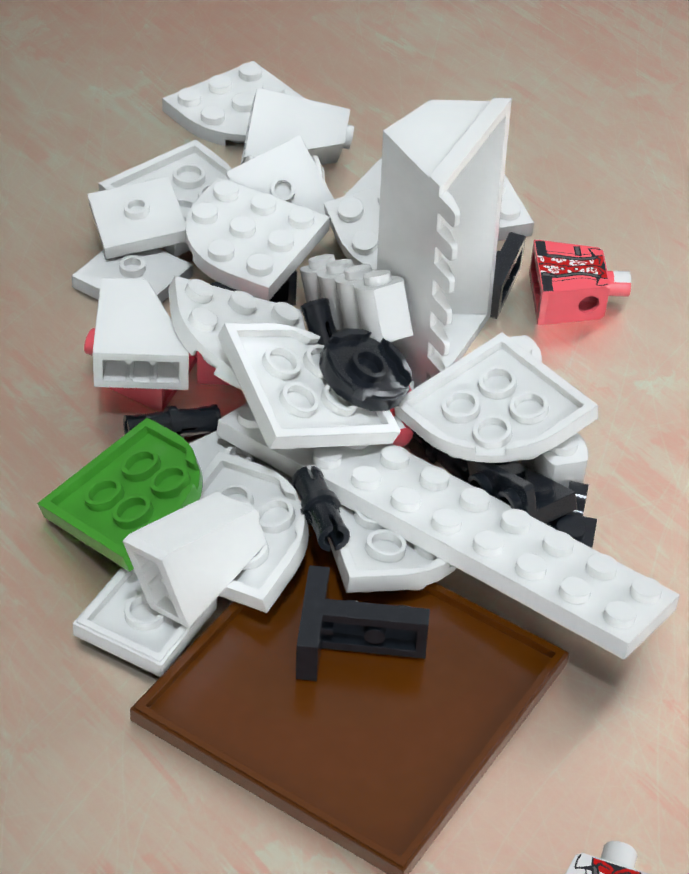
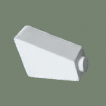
(282, 117)
(136, 339)
(194, 554)

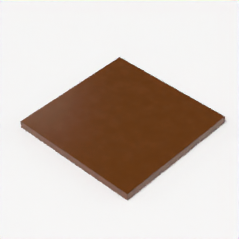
(379, 741)

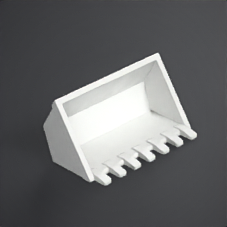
(443, 222)

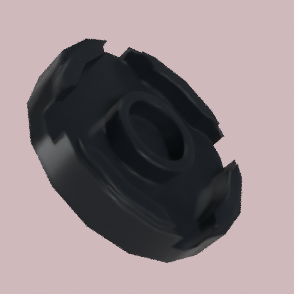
(365, 370)

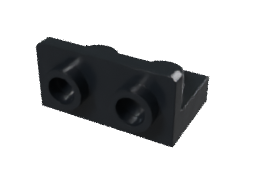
(523, 489)

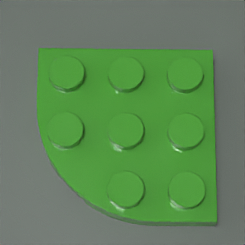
(125, 489)

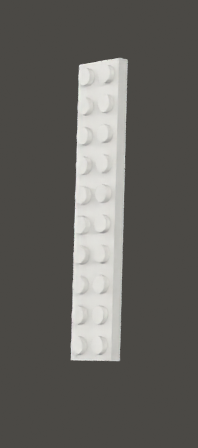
(479, 536)

